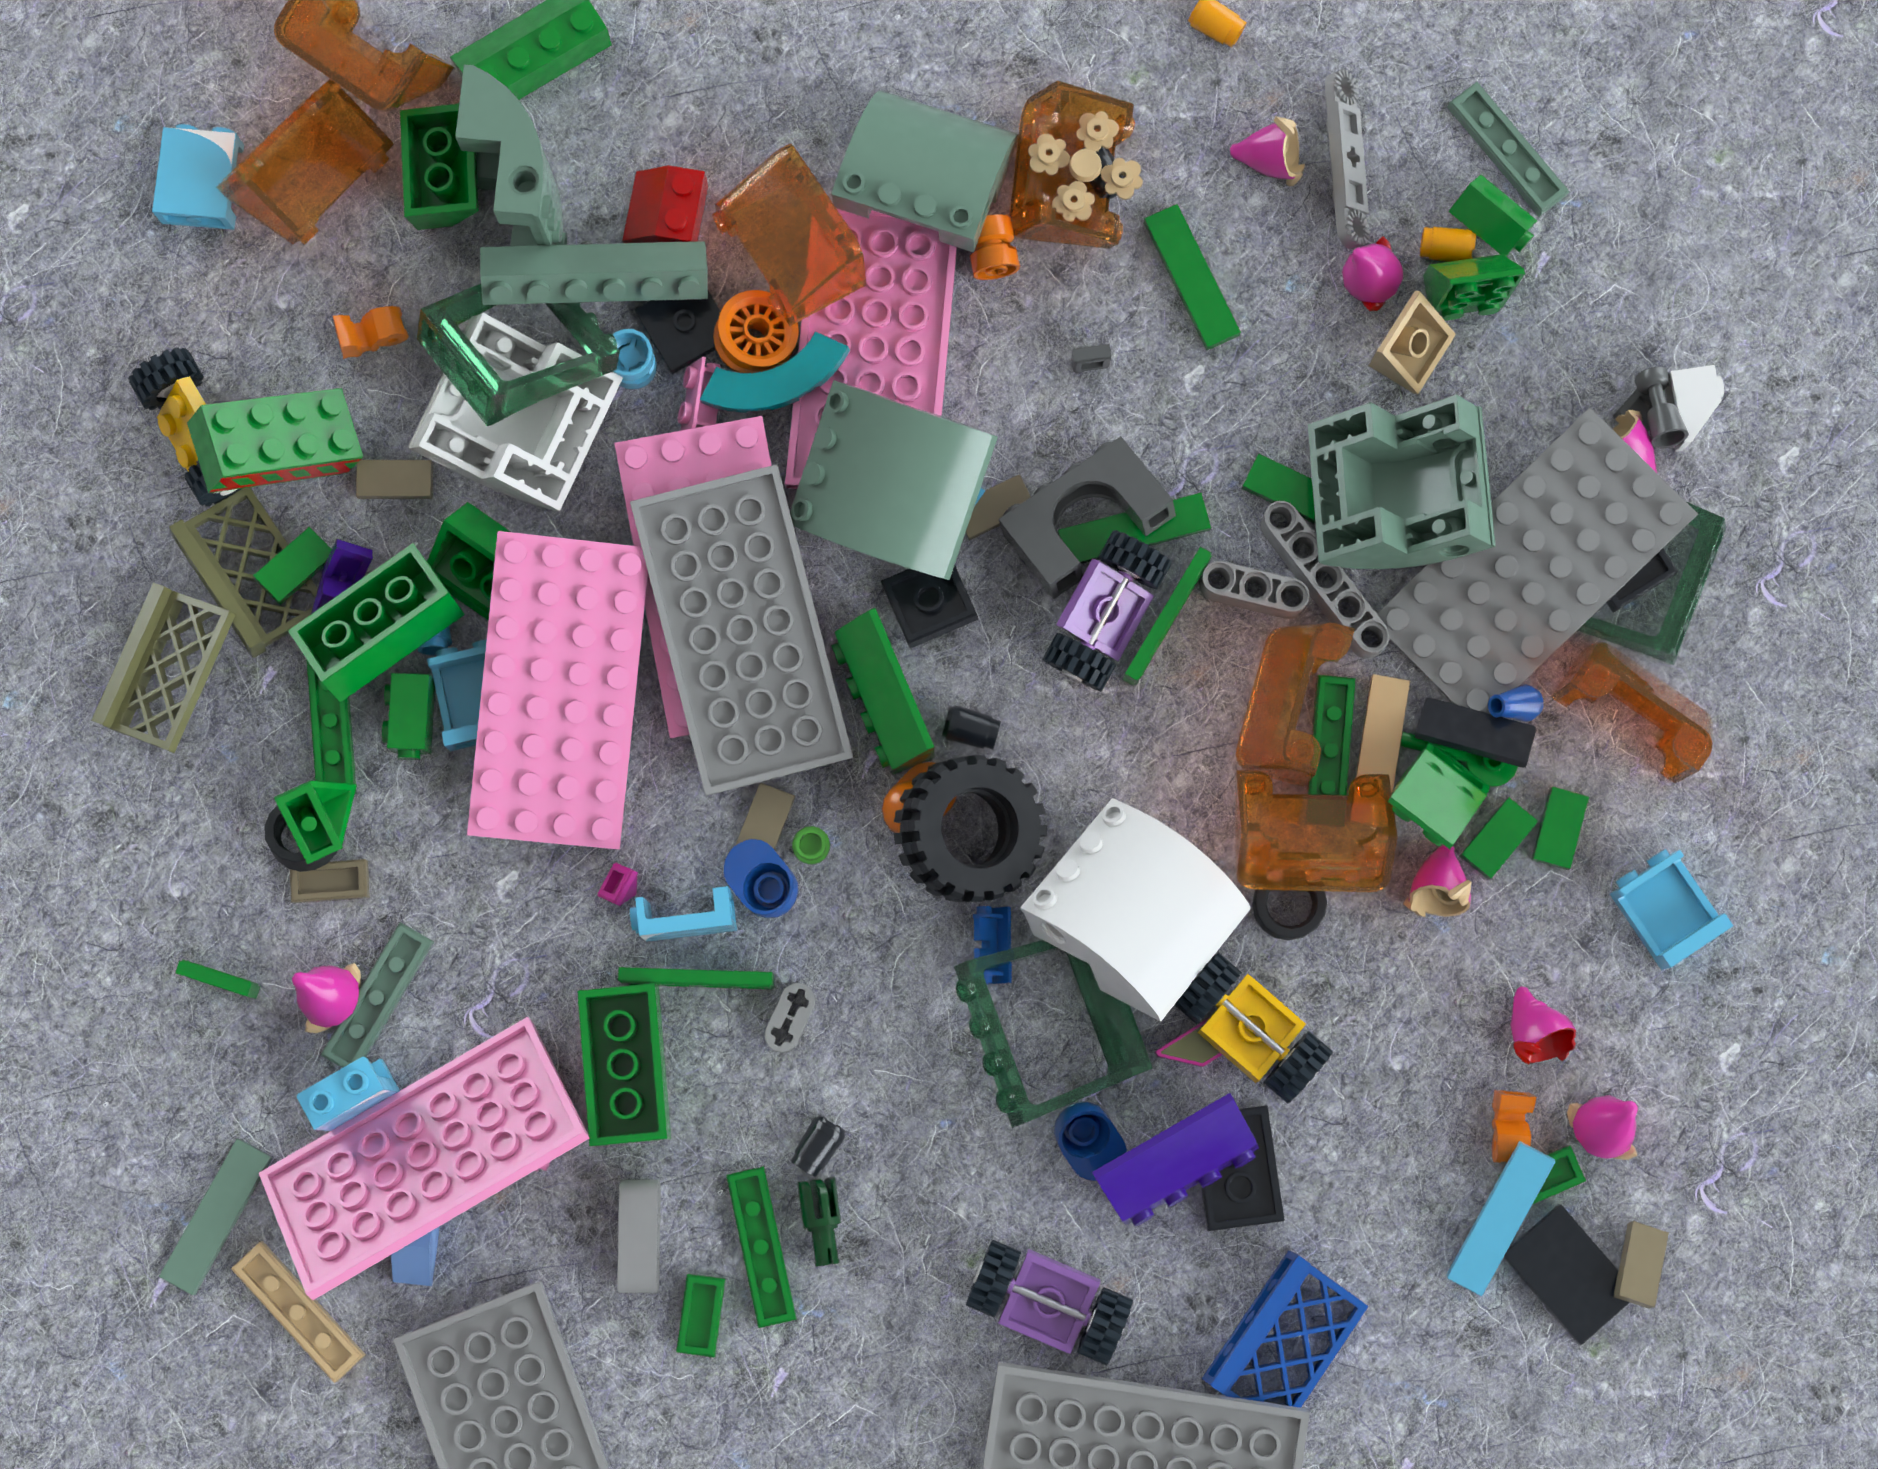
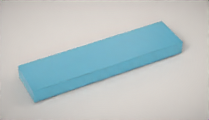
(1500, 1218)

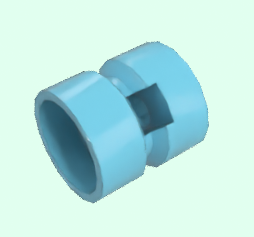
(636, 359)

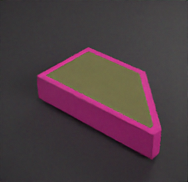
(1190, 1048)

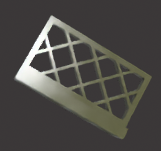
(217, 578)
(143, 658)

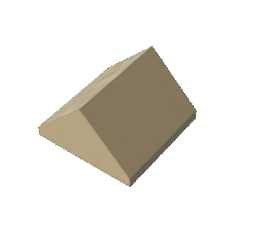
(1413, 344)

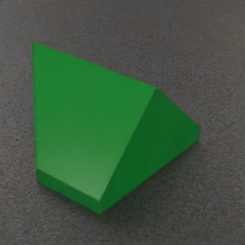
(317, 816)

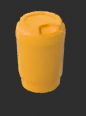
(1217, 22)
(1447, 244)

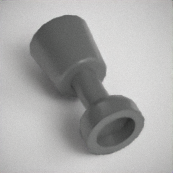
(1664, 418)

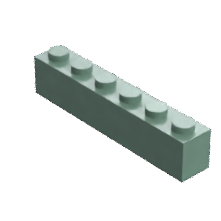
(593, 273)

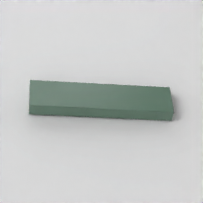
(1508, 149)
(378, 996)
(215, 1217)

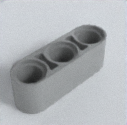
(1272, 586)
(639, 1236)

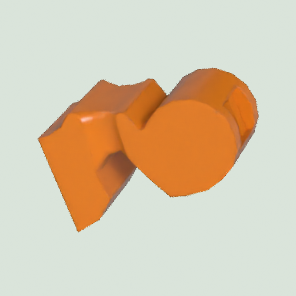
(377, 328)
(1510, 1122)

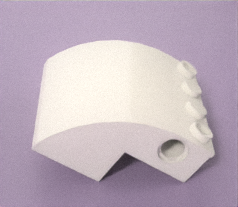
(531, 451)
(1136, 908)

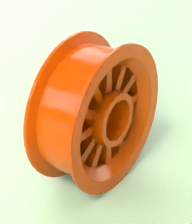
(736, 314)

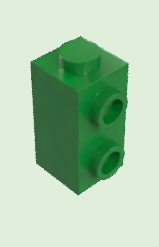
(1493, 216)
(410, 715)

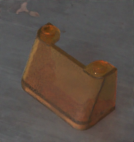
(324, 39)
(1057, 113)
(307, 163)
(793, 236)
(1686, 726)
(1269, 730)
(1314, 839)

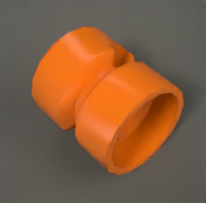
(993, 253)

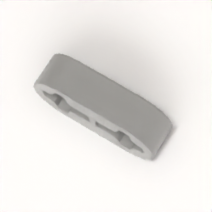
(781, 1013)

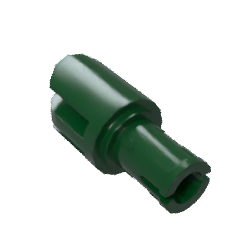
(820, 1216)

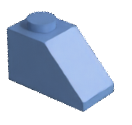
(416, 1261)

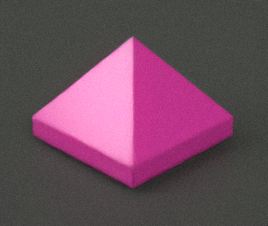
(619, 885)

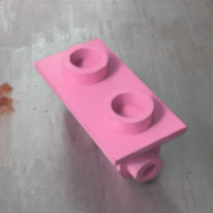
(692, 411)

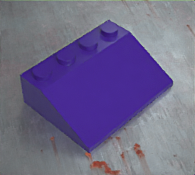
(1177, 1160)

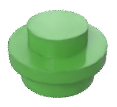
(811, 845)

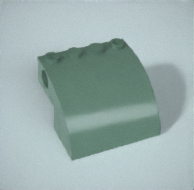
(509, 160)
(924, 167)
(891, 480)
(1401, 485)

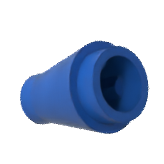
(1519, 703)

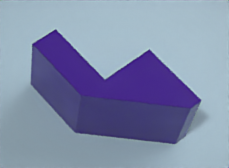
(343, 568)

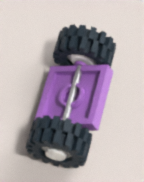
(1106, 609)
(1050, 1302)

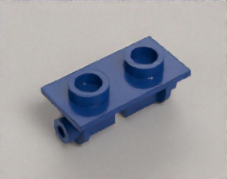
(994, 930)

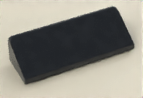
(1475, 732)

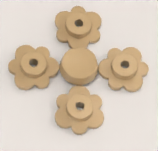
(1085, 166)

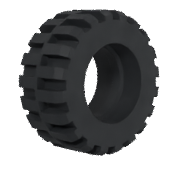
(1017, 829)

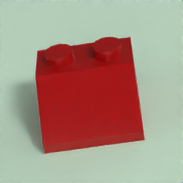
(666, 205)

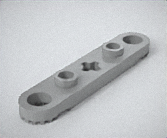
(1347, 159)

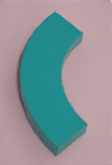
(778, 385)

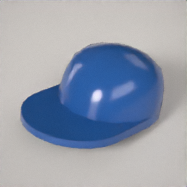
(760, 878)
(1087, 1138)

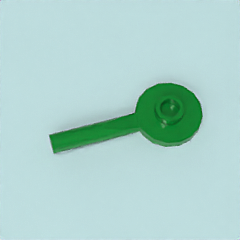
(1488, 770)

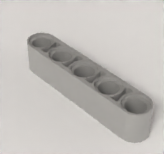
(1306, 569)

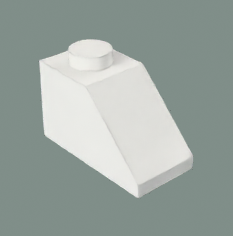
(1696, 396)

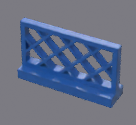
(1264, 1315)

